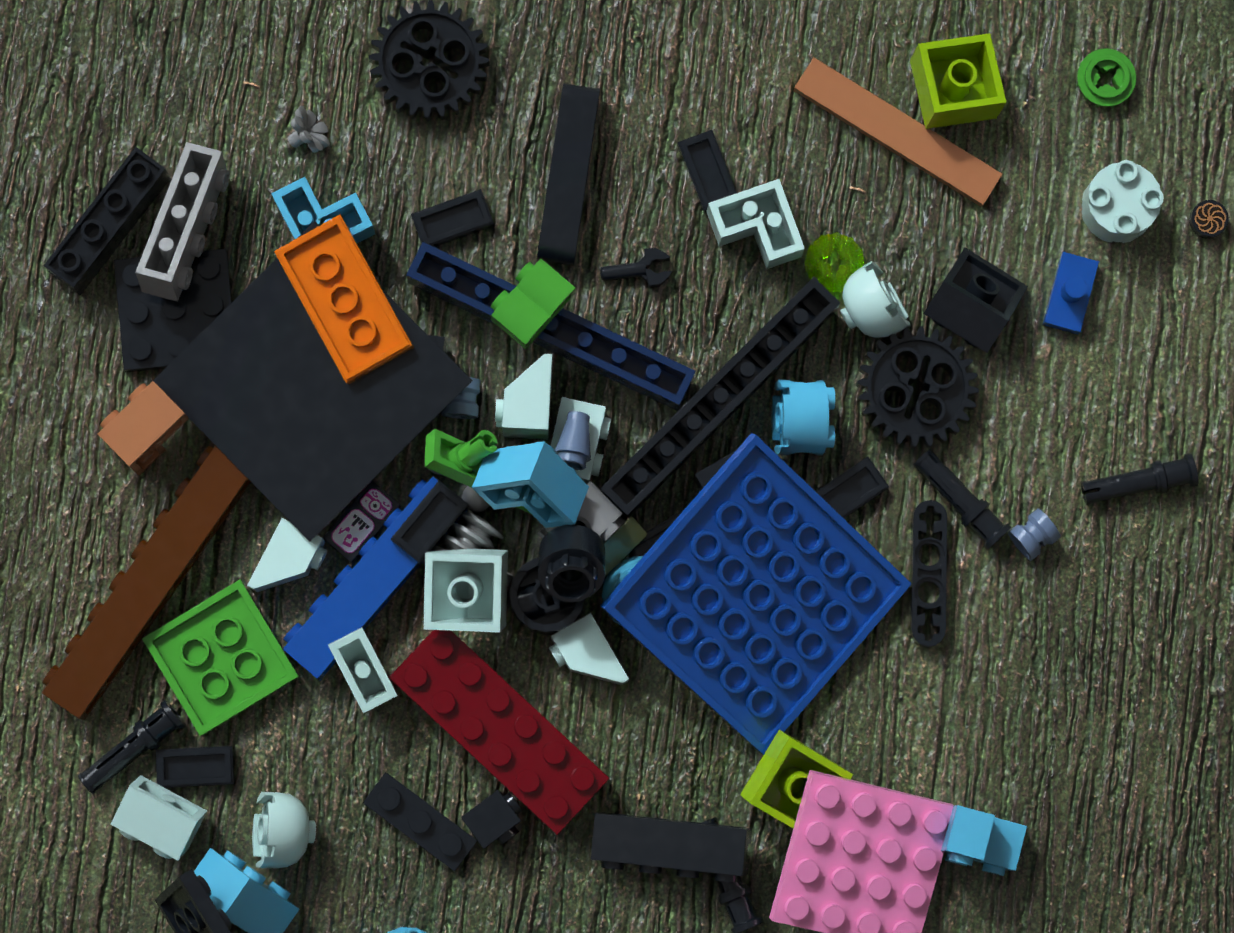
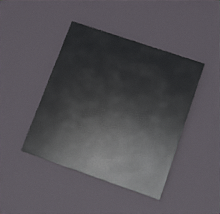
(287, 416)

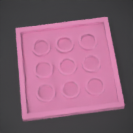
(860, 858)

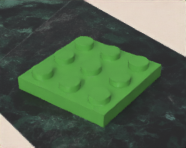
(220, 658)

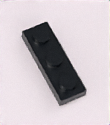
(420, 821)

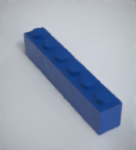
(358, 594)

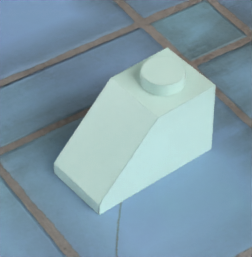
(287, 558)
(587, 651)
(362, 670)

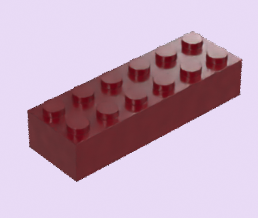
(499, 728)

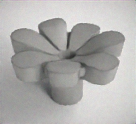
(308, 131)

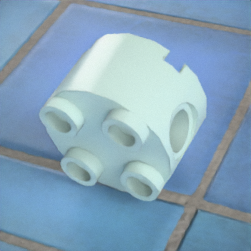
(1121, 202)

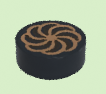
(1208, 219)

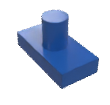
(1070, 293)

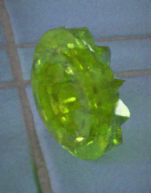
(822, 249)

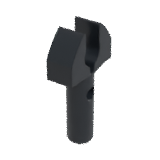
(639, 269)

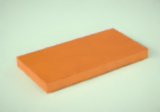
(343, 299)

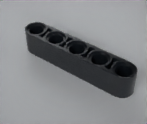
(568, 174)

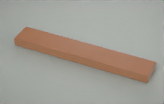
(897, 132)

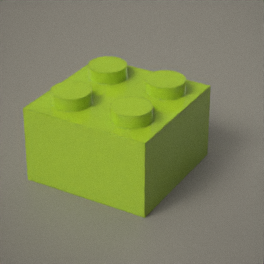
(957, 81)
(782, 776)

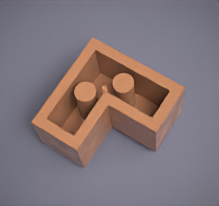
(142, 426)

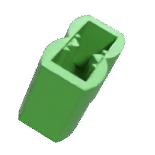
(532, 302)

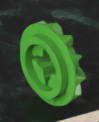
(1105, 61)

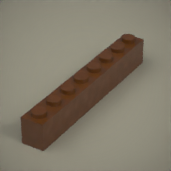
(147, 584)

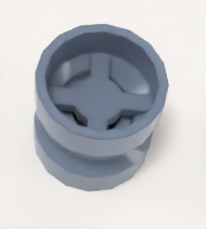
(465, 404)
(1036, 533)

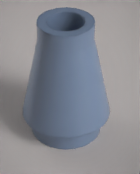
(575, 441)

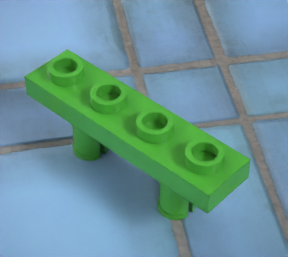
(458, 458)

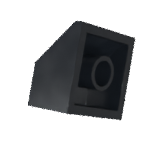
(975, 300)

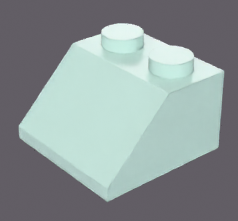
(527, 403)
(466, 590)

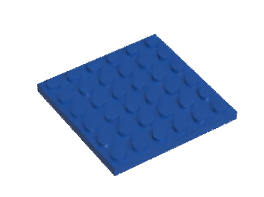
(756, 593)

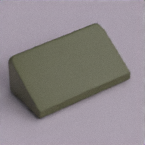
(622, 543)

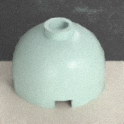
(872, 303)
(281, 830)

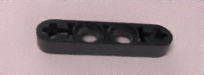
(923, 573)

